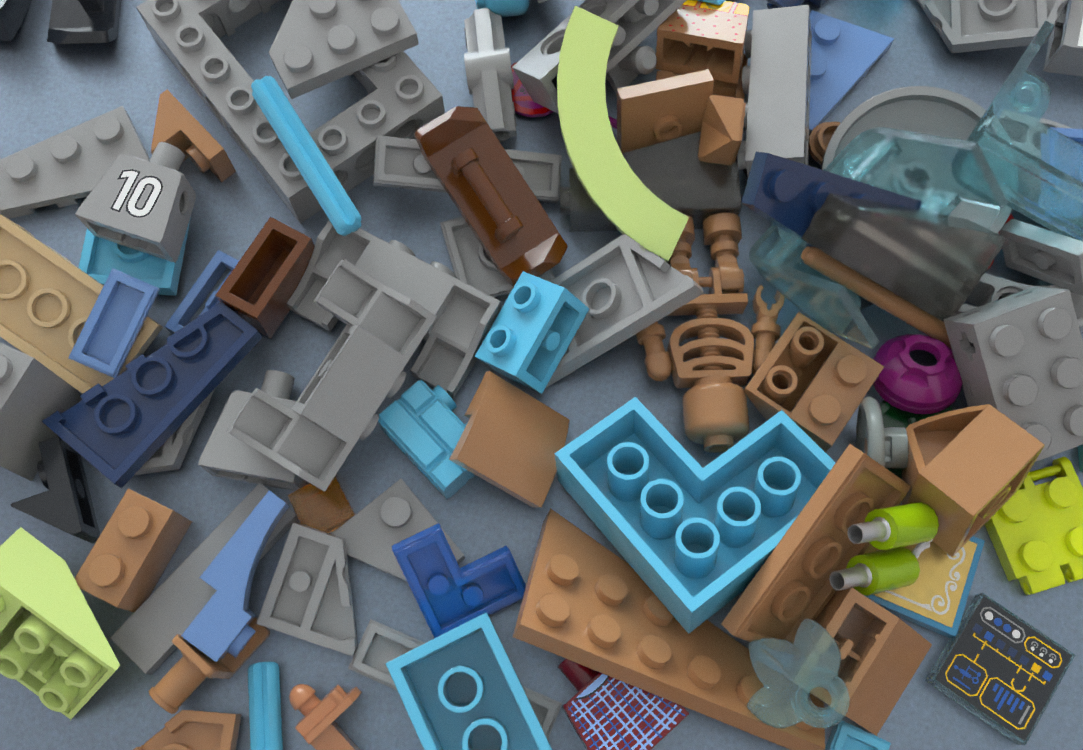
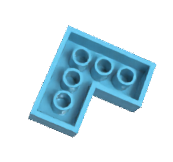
(689, 527)
(466, 693)

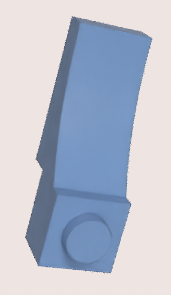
(226, 617)

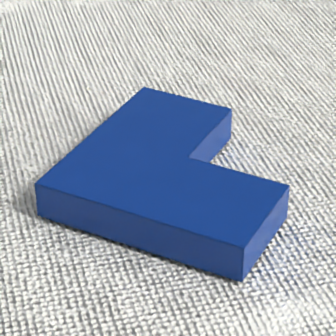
(452, 593)

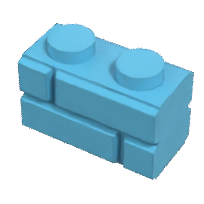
(427, 434)

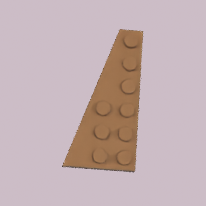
(605, 617)

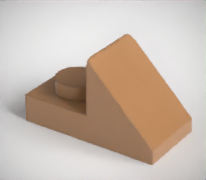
(182, 130)

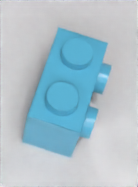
(532, 331)

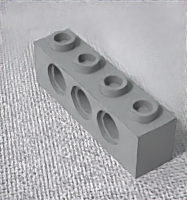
(635, 20)

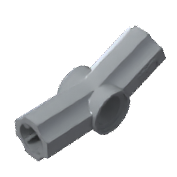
(490, 72)

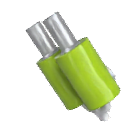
(892, 564)

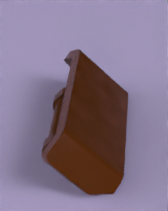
(490, 193)

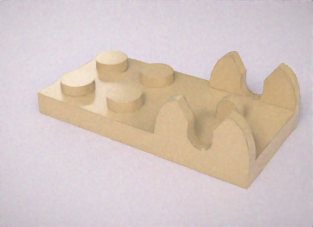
(48, 304)

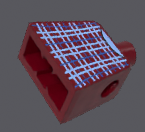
(616, 714)

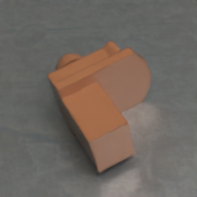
(319, 715)

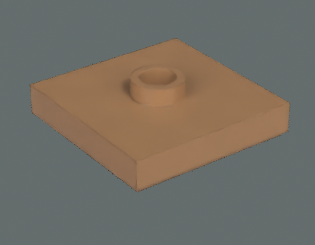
(661, 109)

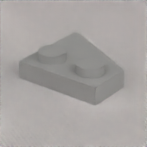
(312, 591)

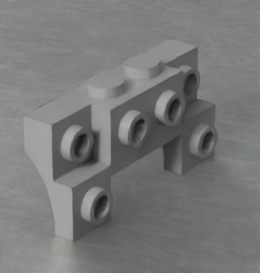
(461, 310)
(348, 384)

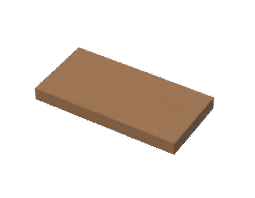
(797, 573)

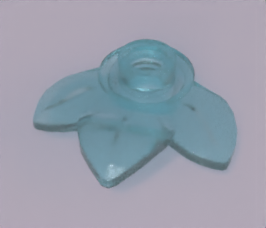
(792, 672)

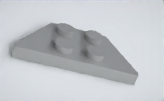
(990, 23)
(624, 295)

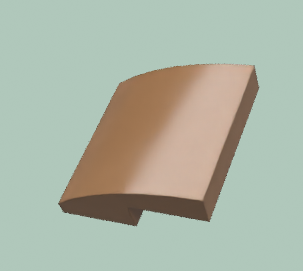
(511, 440)

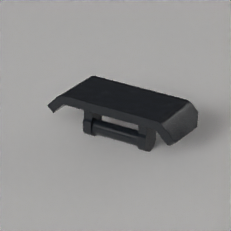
(84, 21)

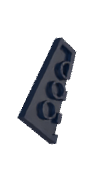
(793, 192)

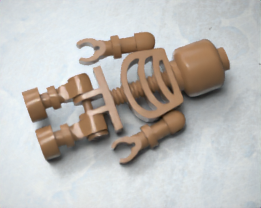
(715, 403)

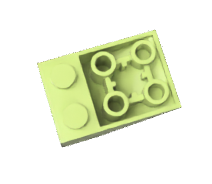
(48, 628)

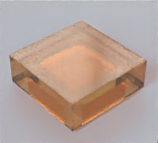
(322, 509)

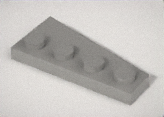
(66, 164)

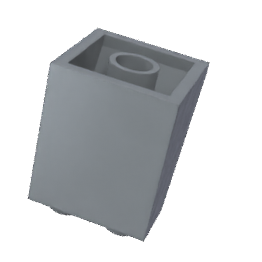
(26, 398)

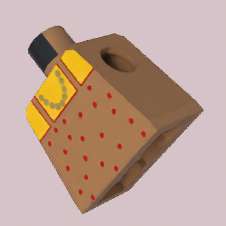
(704, 38)

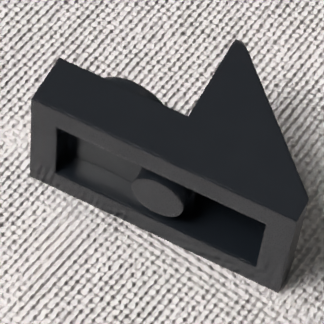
(68, 497)

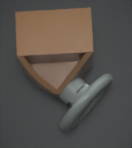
(954, 461)

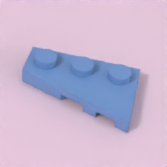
(839, 61)

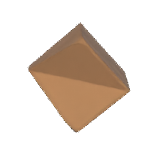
(721, 130)

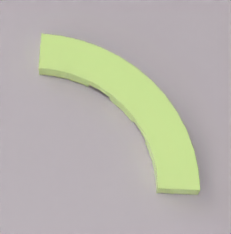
(592, 143)

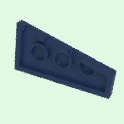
(136, 412)

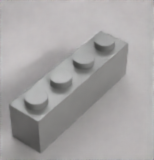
(777, 85)

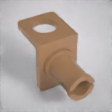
(197, 666)

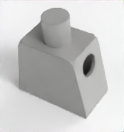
(233, 459)

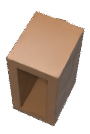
(132, 552)

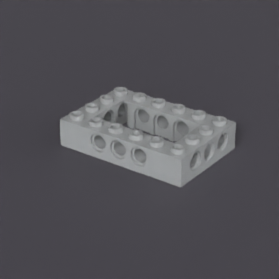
(396, 103)

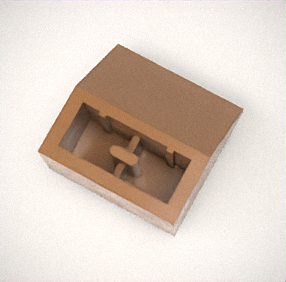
(813, 380)
(876, 656)

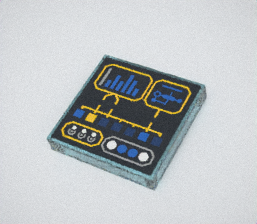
(1000, 669)

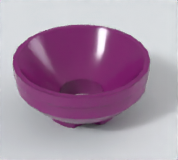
(916, 386)

